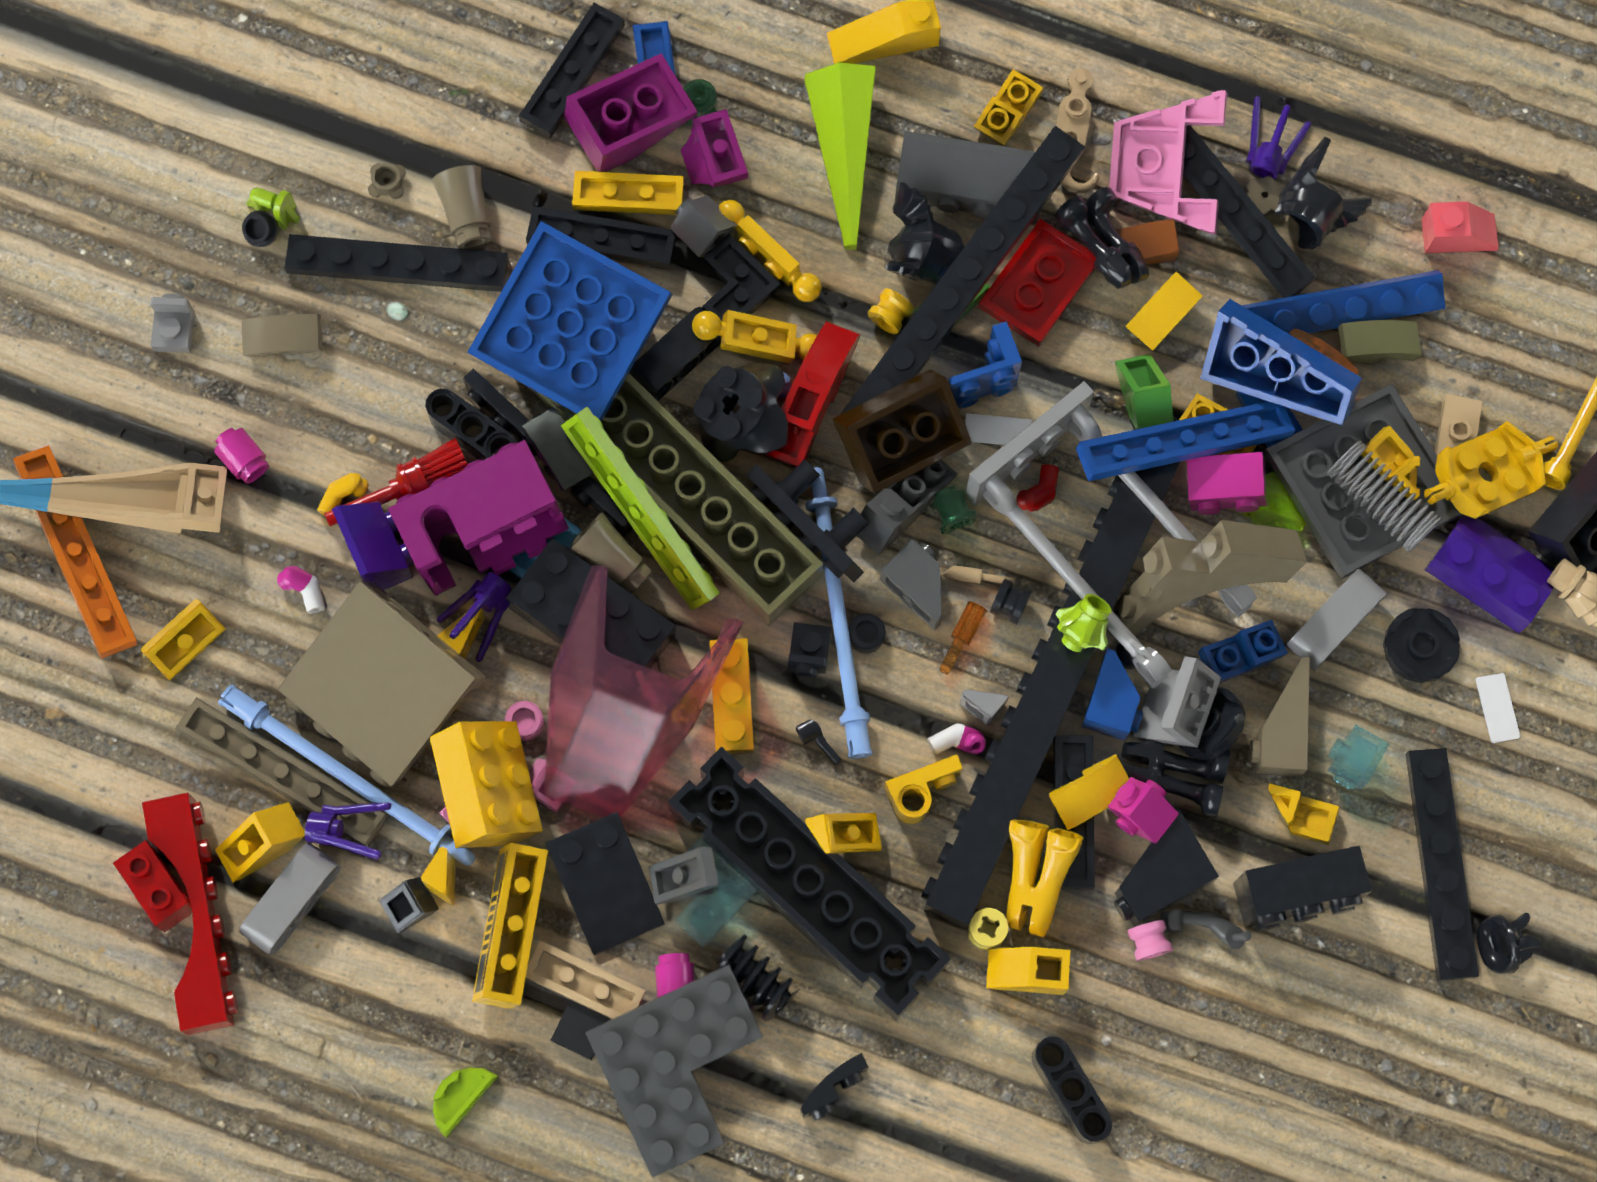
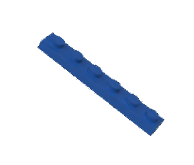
(1355, 303)
(1184, 440)

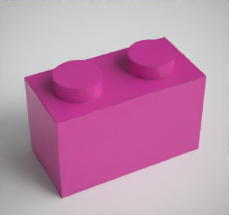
(1226, 482)

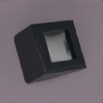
(408, 904)

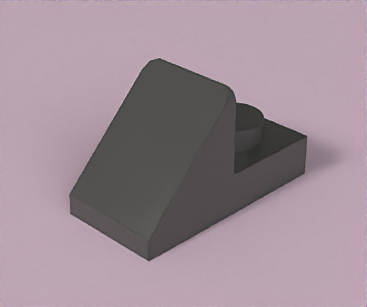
(684, 876)

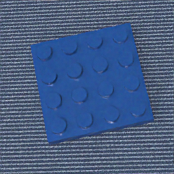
(569, 322)

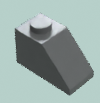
(916, 581)

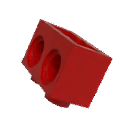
(154, 886)

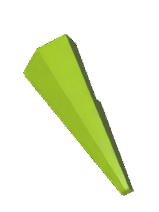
(842, 113)

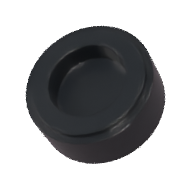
(866, 633)

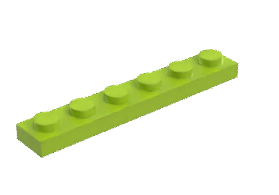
(640, 509)

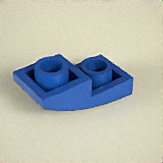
(1244, 651)

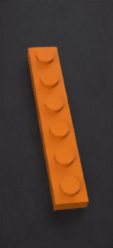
(80, 564)

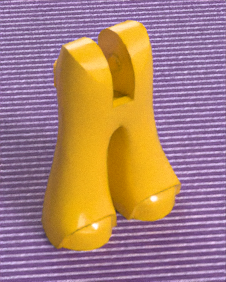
(1027, 846)

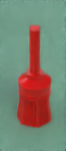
(415, 475)

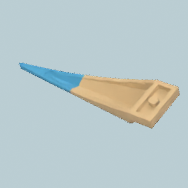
(150, 498)

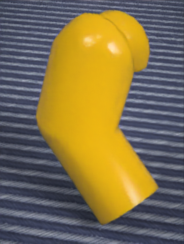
(340, 488)

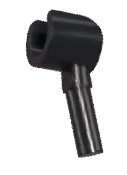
(811, 731)

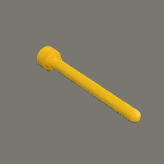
(1558, 468)

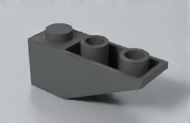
(902, 504)

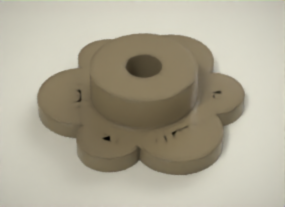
(1266, 187)

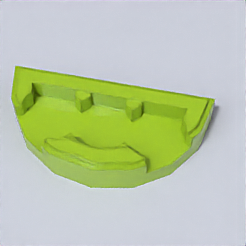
(459, 1095)

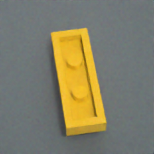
(627, 192)
(733, 701)

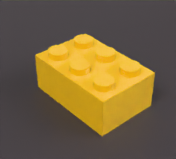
(485, 783)

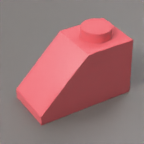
(1458, 228)

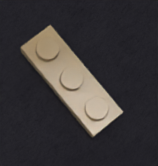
(582, 982)

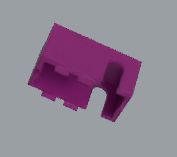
(493, 506)

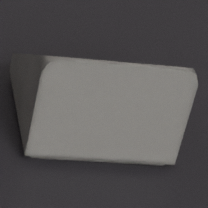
(983, 704)

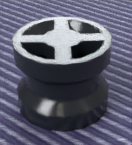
(1010, 601)

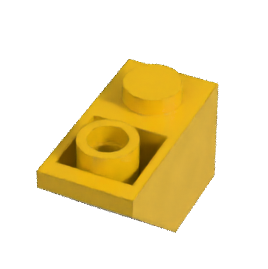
(1028, 970)

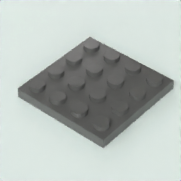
(1337, 522)

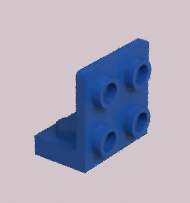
(997, 377)

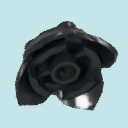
(759, 422)

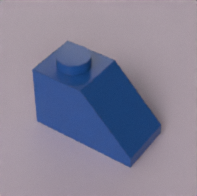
(1113, 701)

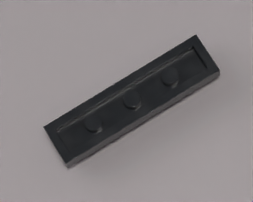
(572, 69)
(611, 237)
(1071, 757)

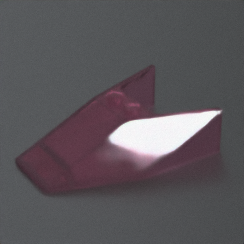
(612, 717)

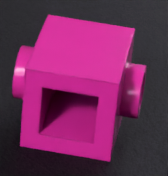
(1143, 809)

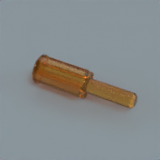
(963, 633)

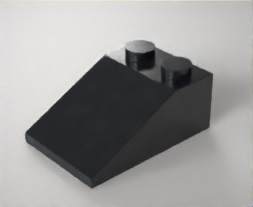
(605, 883)

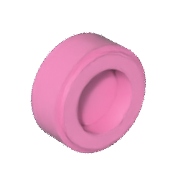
(528, 719)

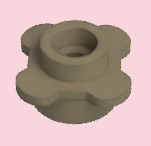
(383, 171)

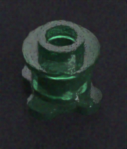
(706, 91)
(953, 509)

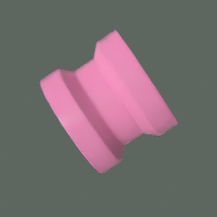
(1150, 940)

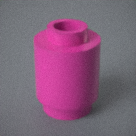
(241, 455)
(673, 972)

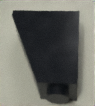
(1165, 874)

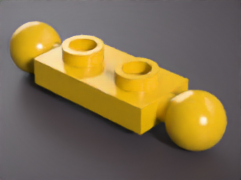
(777, 260)
(753, 335)

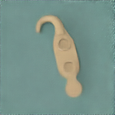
(1074, 120)

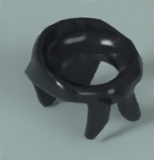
(1503, 944)

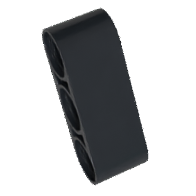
(672, 357)
(462, 417)
(1071, 1070)

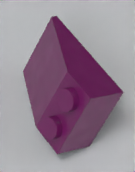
(628, 112)

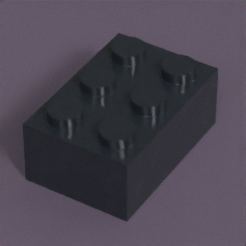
(1302, 888)

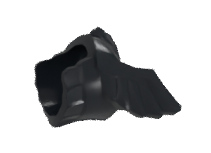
(1316, 205)
(922, 246)

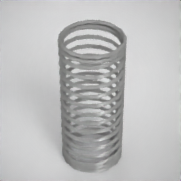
(1418, 532)

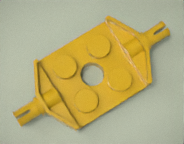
(1508, 457)

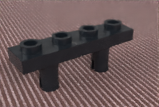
(830, 542)

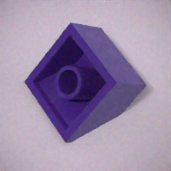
(373, 544)

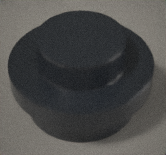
(260, 228)

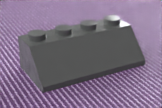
(959, 172)

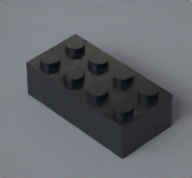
(552, 590)

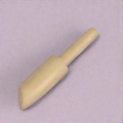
(973, 575)

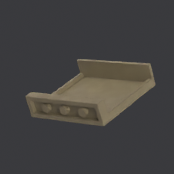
(379, 683)

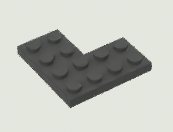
(651, 1062)

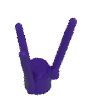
(1269, 158)
(486, 594)
(326, 830)

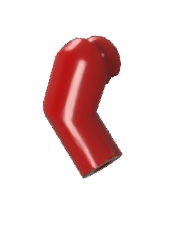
(1042, 493)

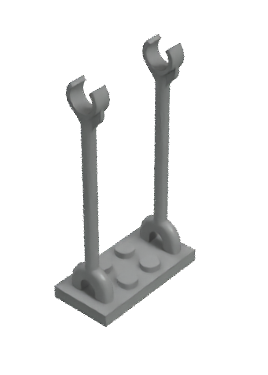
(1042, 438)

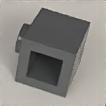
(701, 225)

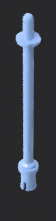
(258, 716)
(854, 717)

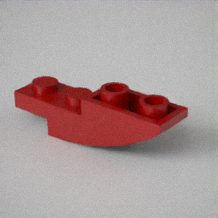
(815, 389)

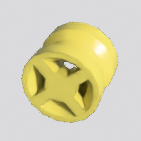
(984, 938)

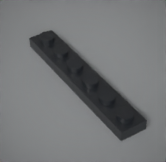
(1244, 218)
(396, 263)
(506, 415)
(1441, 865)

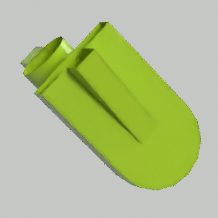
(281, 204)

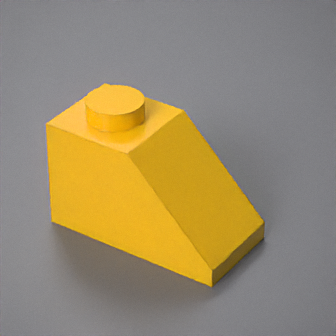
(260, 840)

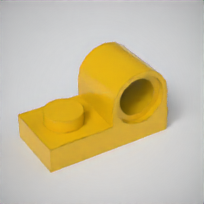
(917, 782)

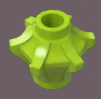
(1085, 623)

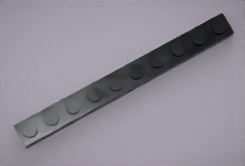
(973, 266)

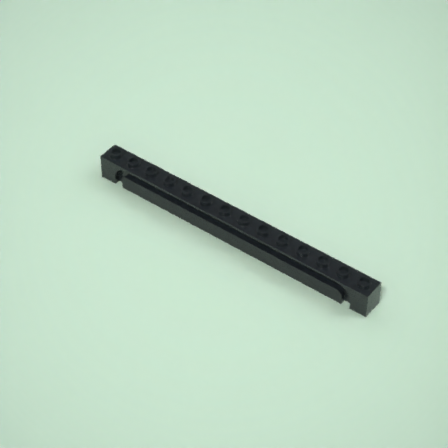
(1040, 710)

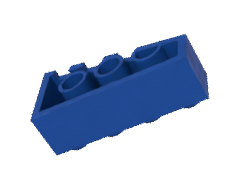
(1276, 367)

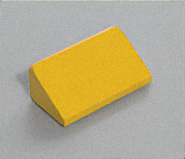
(182, 639)
(846, 832)
(441, 875)

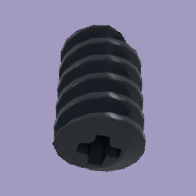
(757, 980)

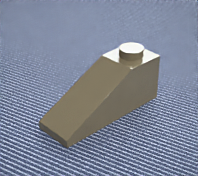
(1283, 738)

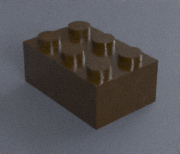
(902, 430)

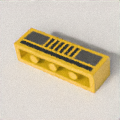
(510, 926)

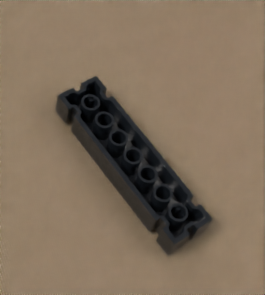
(807, 886)

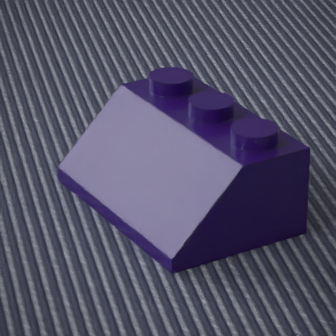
(1492, 572)

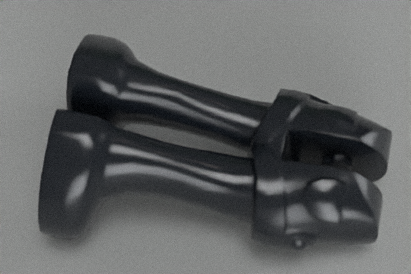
(1118, 259)
(1158, 760)

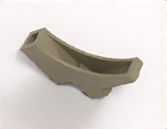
(1224, 559)

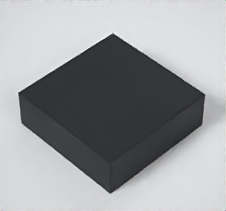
(572, 1028)

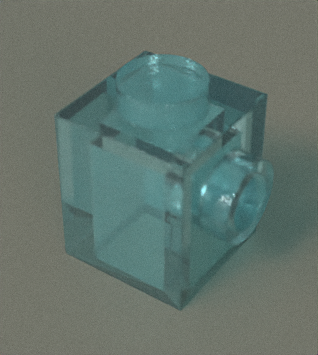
(1356, 757)

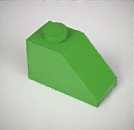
(1145, 391)

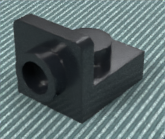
(809, 649)

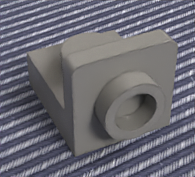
(172, 323)

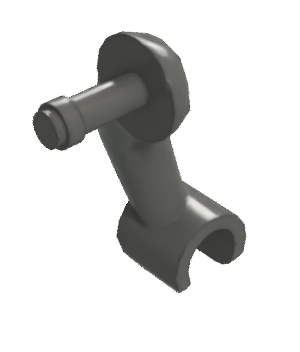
(1227, 932)

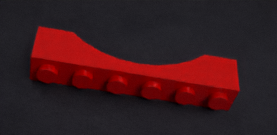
(203, 991)

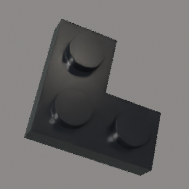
(745, 279)

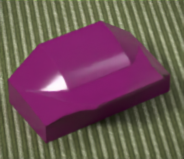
(713, 151)

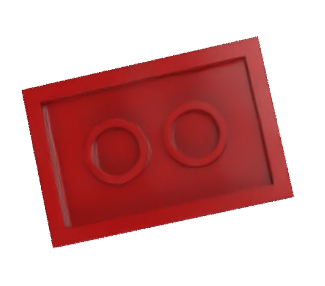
(1038, 282)

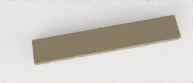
(277, 768)

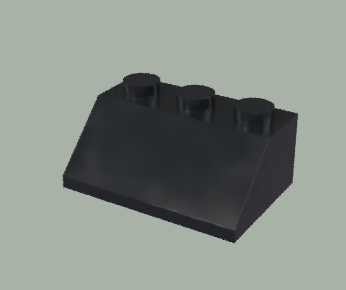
(1570, 522)

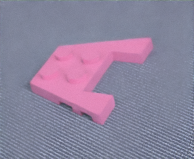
(1150, 160)

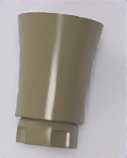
(464, 205)
(604, 546)

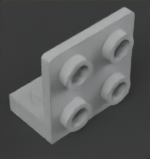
(1179, 705)

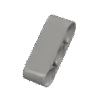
(1337, 618)
(289, 899)

